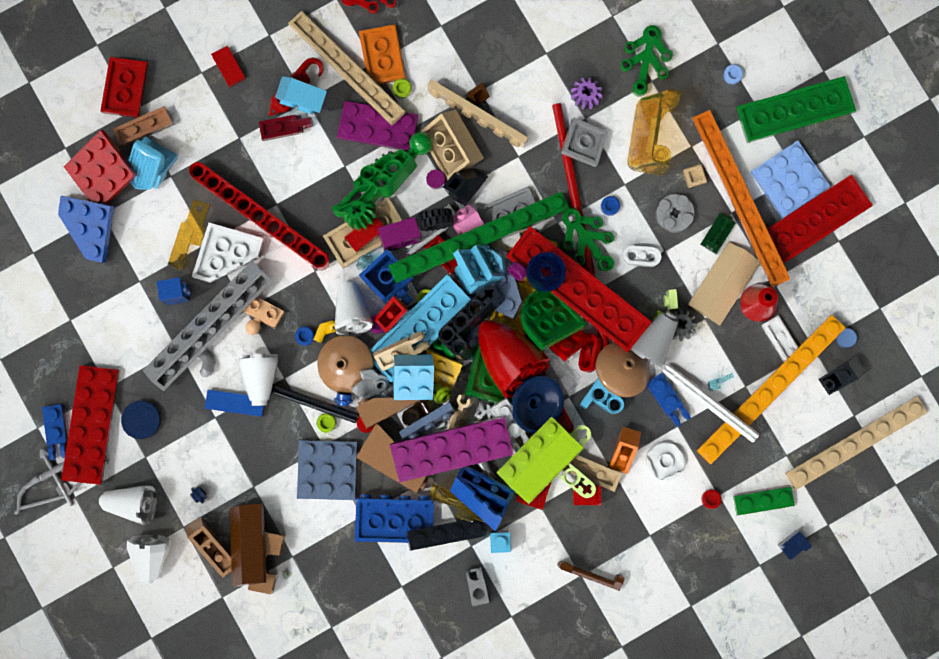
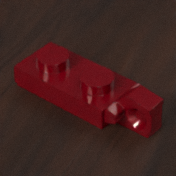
(283, 127)

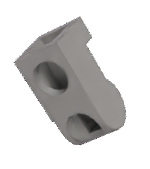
(477, 587)

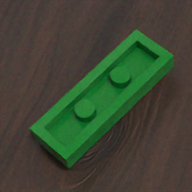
(763, 501)

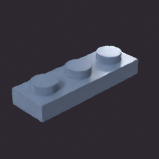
(428, 422)

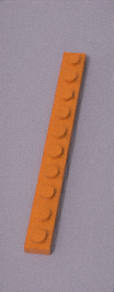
(741, 199)

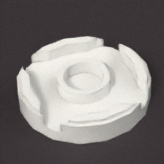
(665, 461)

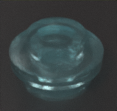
(364, 261)

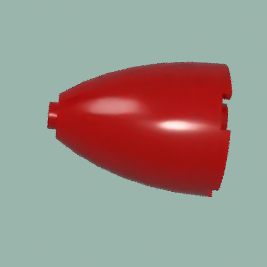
(509, 356)

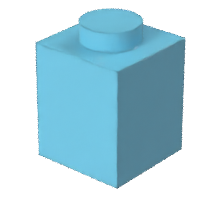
(500, 542)

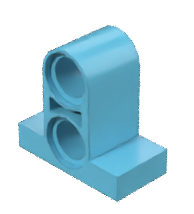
(604, 403)

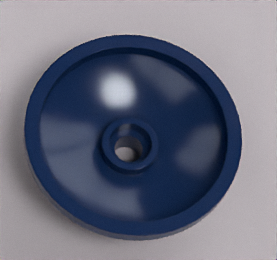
(546, 403)

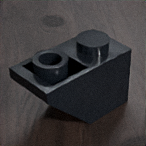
(464, 185)
(843, 375)

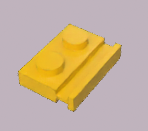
(445, 369)

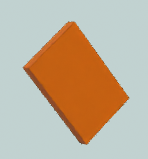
(382, 54)

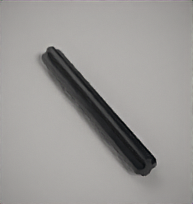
(314, 403)

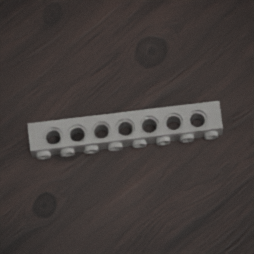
(207, 326)

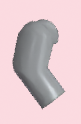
(207, 364)

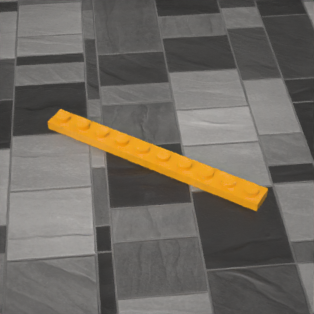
(772, 387)

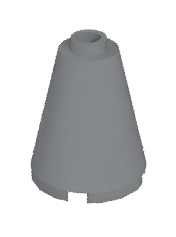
(657, 339)

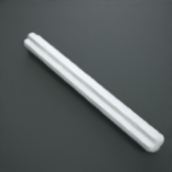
(710, 403)

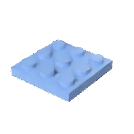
(790, 179)

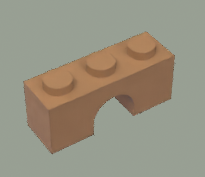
(273, 545)

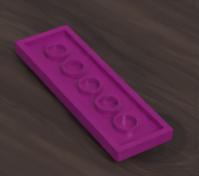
(451, 449)

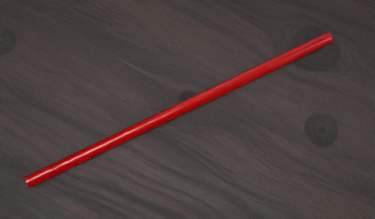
(574, 193)

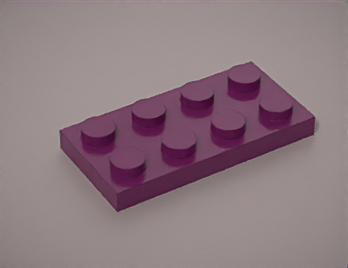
(366, 126)

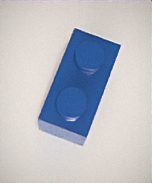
(173, 291)

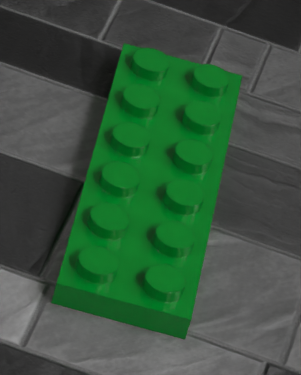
(795, 109)

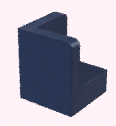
(794, 544)

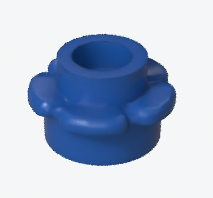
(343, 399)

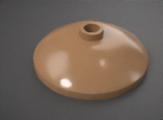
(355, 356)
(617, 375)

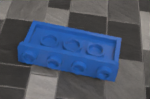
(390, 518)

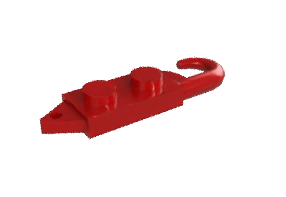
(301, 75)

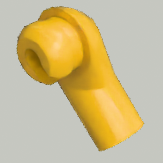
(323, 329)

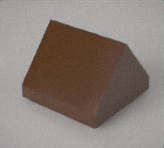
(477, 94)

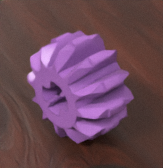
(589, 88)

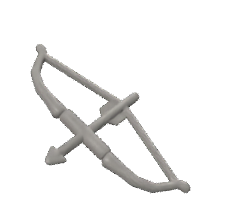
(62, 488)

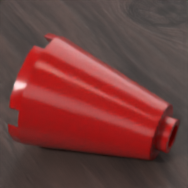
(759, 302)

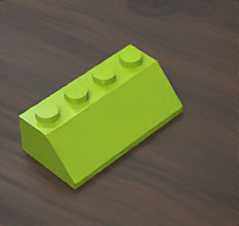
(540, 460)

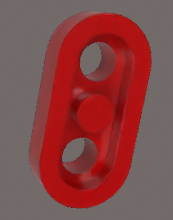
(589, 354)

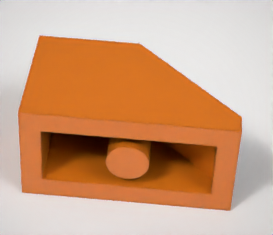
(625, 450)

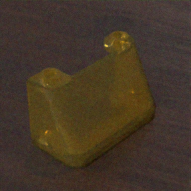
(644, 152)

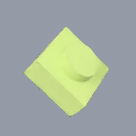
(670, 300)

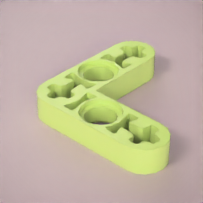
(583, 441)

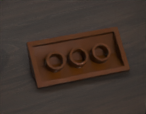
(247, 545)

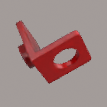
(594, 500)

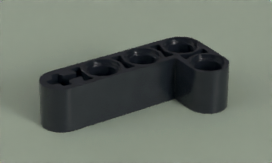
(473, 320)

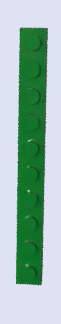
(481, 235)

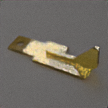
(189, 233)
(445, 496)

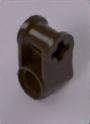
(418, 410)

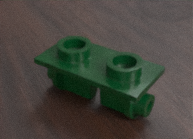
(718, 233)

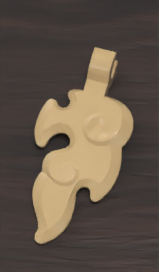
(459, 416)

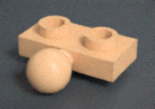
(262, 312)

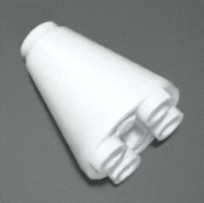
(258, 376)

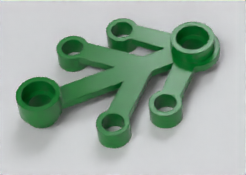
(646, 57)
(586, 237)

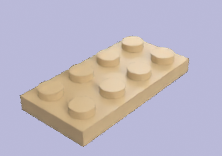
(341, 248)

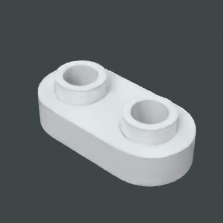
(641, 256)

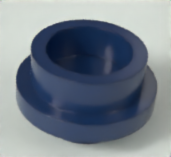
(198, 494)

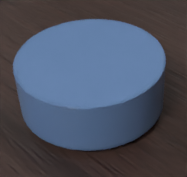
(846, 338)

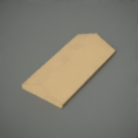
(724, 283)

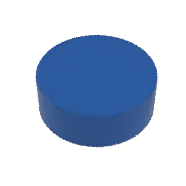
(610, 206)
(304, 336)

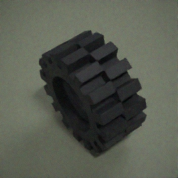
(435, 219)

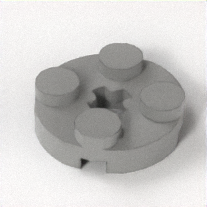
(679, 203)

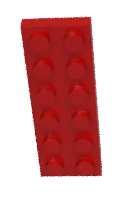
(818, 218)
(90, 425)

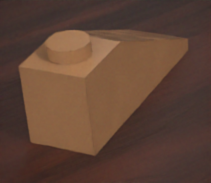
(380, 409)
(209, 545)

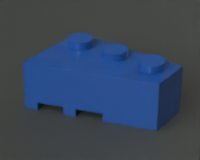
(482, 495)

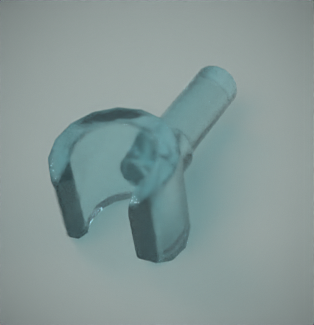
(715, 383)

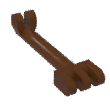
(616, 584)

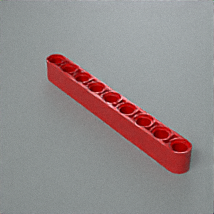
(254, 208)

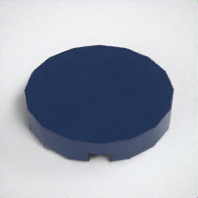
(140, 420)

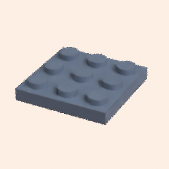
(327, 470)

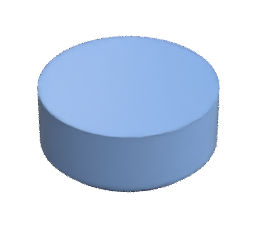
(733, 74)

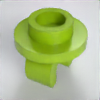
(441, 393)

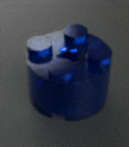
(543, 261)

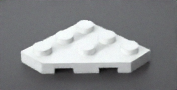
(224, 252)

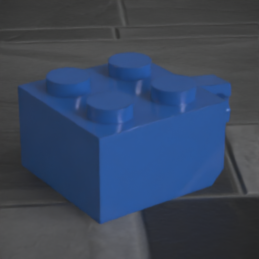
(380, 281)

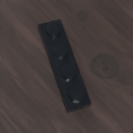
(444, 534)

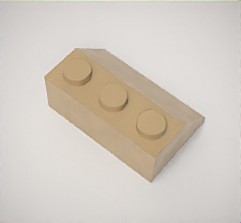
(452, 144)

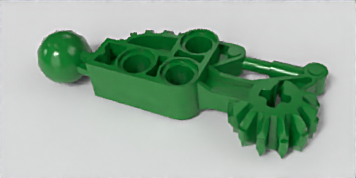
(381, 180)

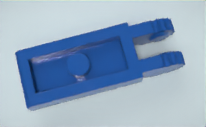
(667, 398)
(55, 429)

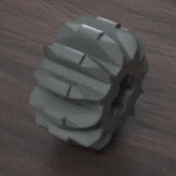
(687, 328)

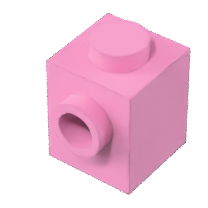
(466, 220)

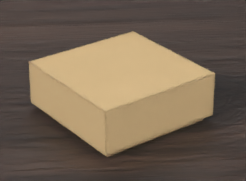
(694, 176)

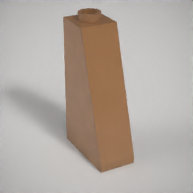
(378, 455)

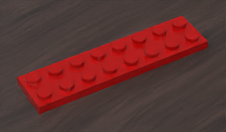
(585, 293)

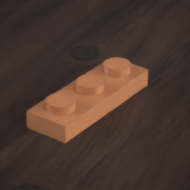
(142, 126)

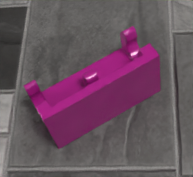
(399, 234)

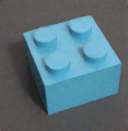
(300, 94)
(413, 377)

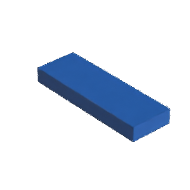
(232, 403)

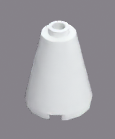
(351, 310)
(130, 503)

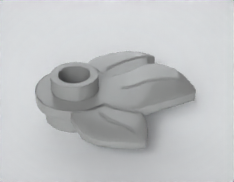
(368, 385)

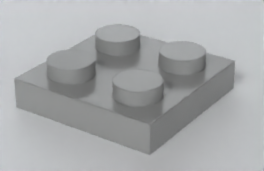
(584, 142)

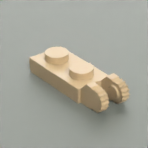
(403, 347)

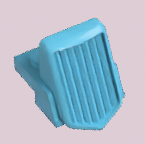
(150, 163)
(479, 267)

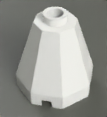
(148, 556)

